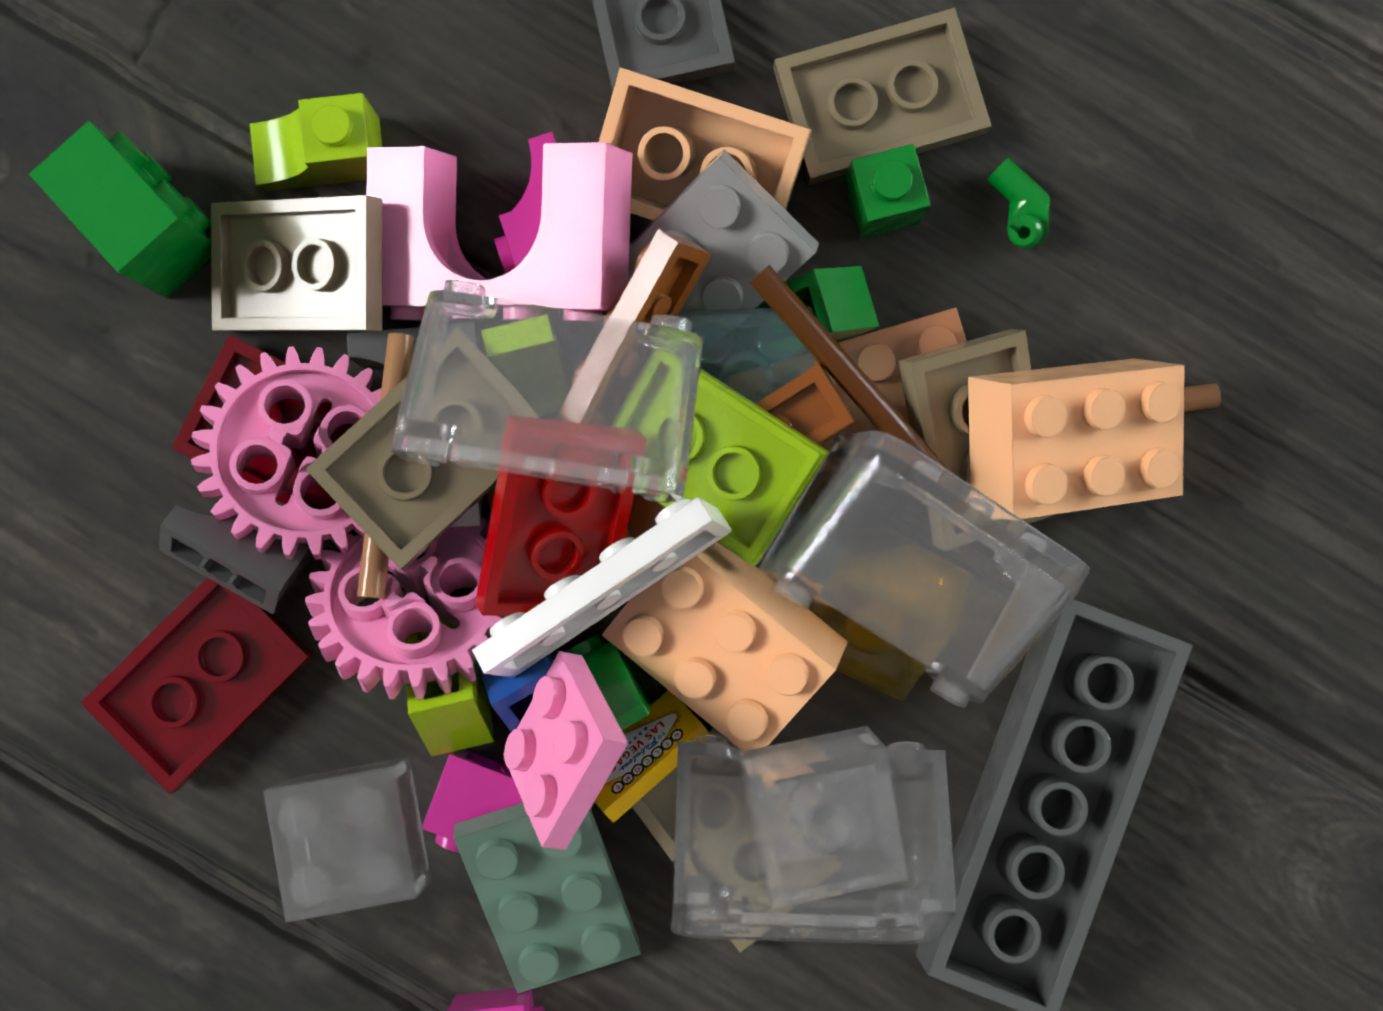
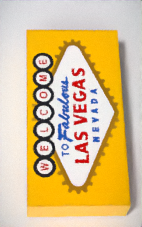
(648, 755)

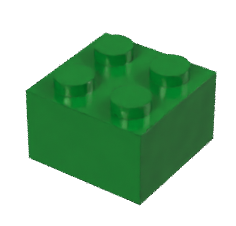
(127, 208)

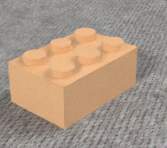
(682, 131)
(1077, 436)
(728, 645)

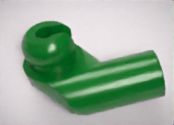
(1027, 205)

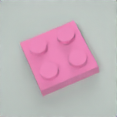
(563, 750)

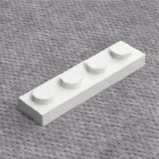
(583, 600)

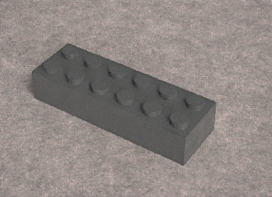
(1054, 806)

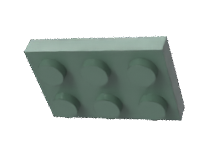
(546, 906)

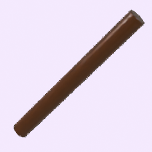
(835, 360)

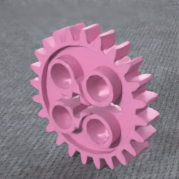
(246, 432)
(373, 636)

